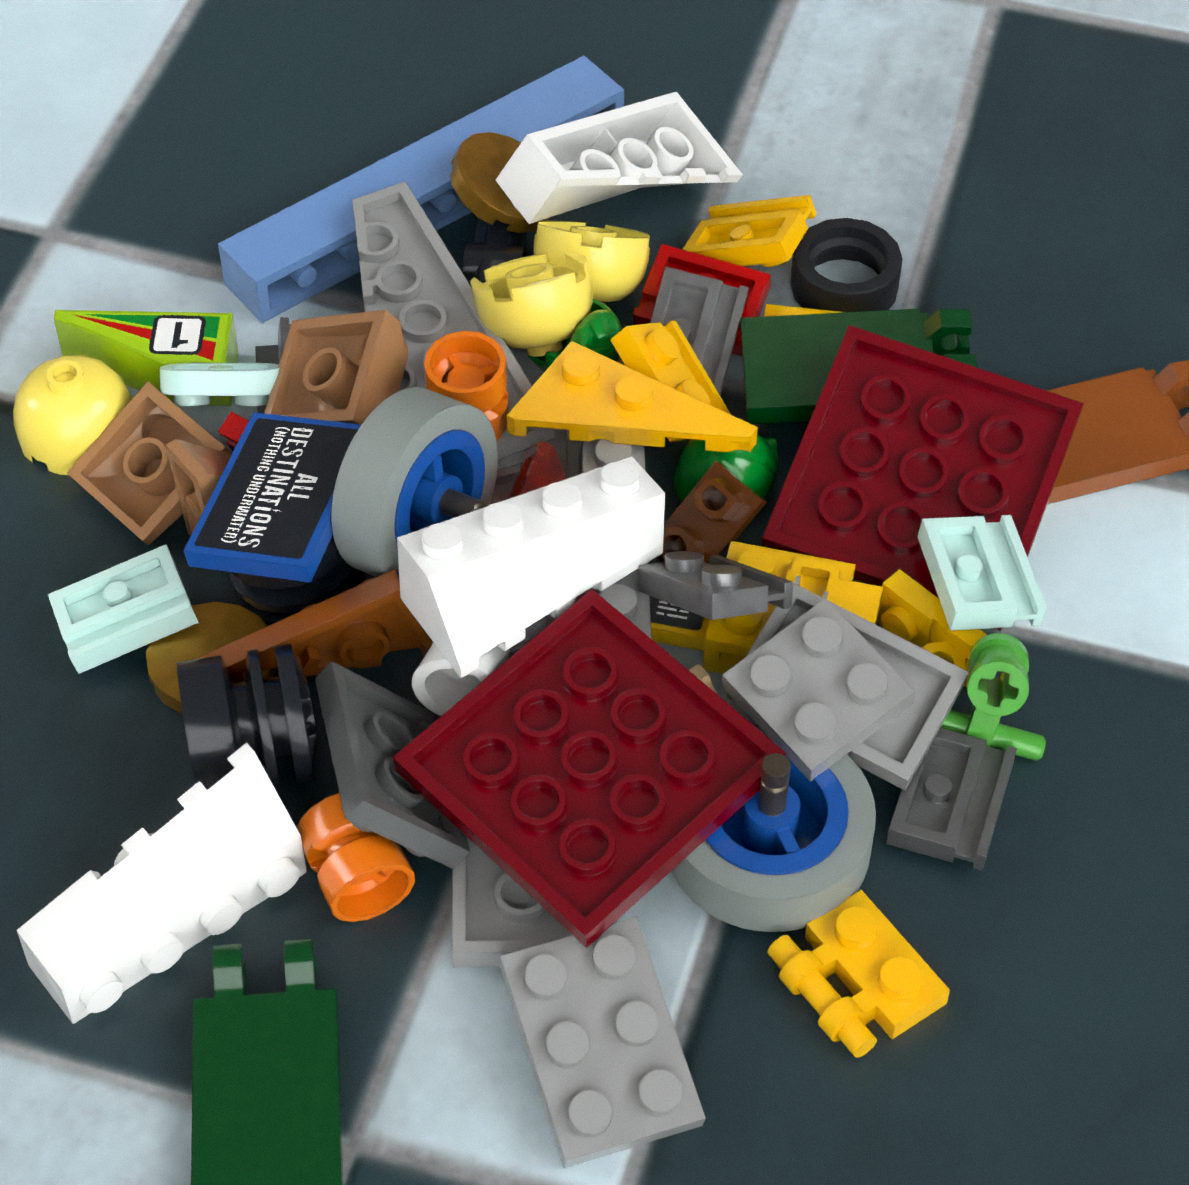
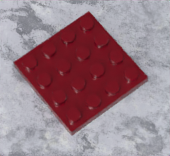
(914, 441)
(588, 765)

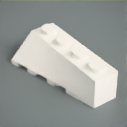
(611, 155)
(528, 557)
(166, 891)

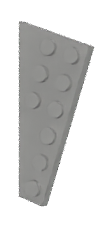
(420, 284)

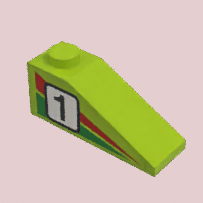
(143, 341)

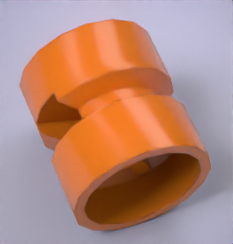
(471, 371)
(355, 868)

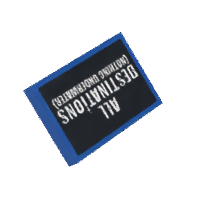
(273, 499)

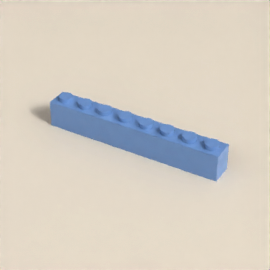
(316, 239)

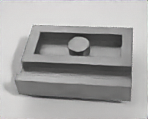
(706, 314)
(713, 589)
(953, 799)

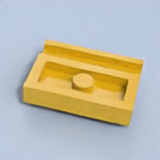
(753, 231)
(668, 358)

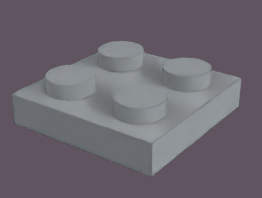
(818, 689)

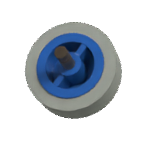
(407, 469)
(787, 849)

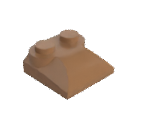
(339, 367)
(130, 464)

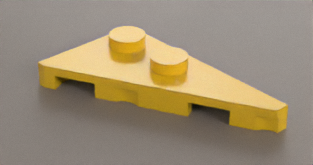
(617, 404)

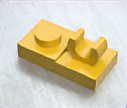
(919, 618)

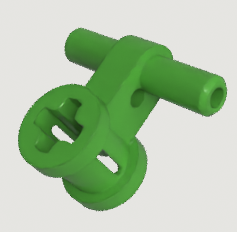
(997, 696)

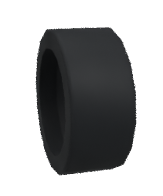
(851, 241)

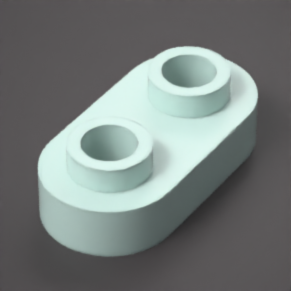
(196, 382)

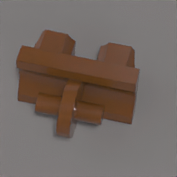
(711, 515)

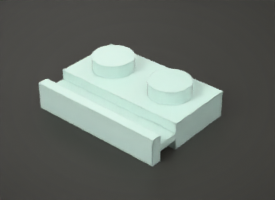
(981, 572)
(122, 609)

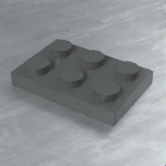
(364, 733)

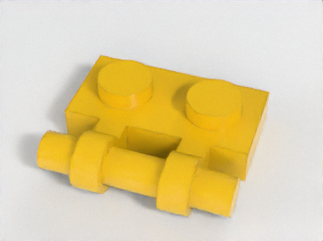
(873, 963)

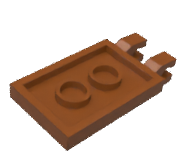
(1125, 430)

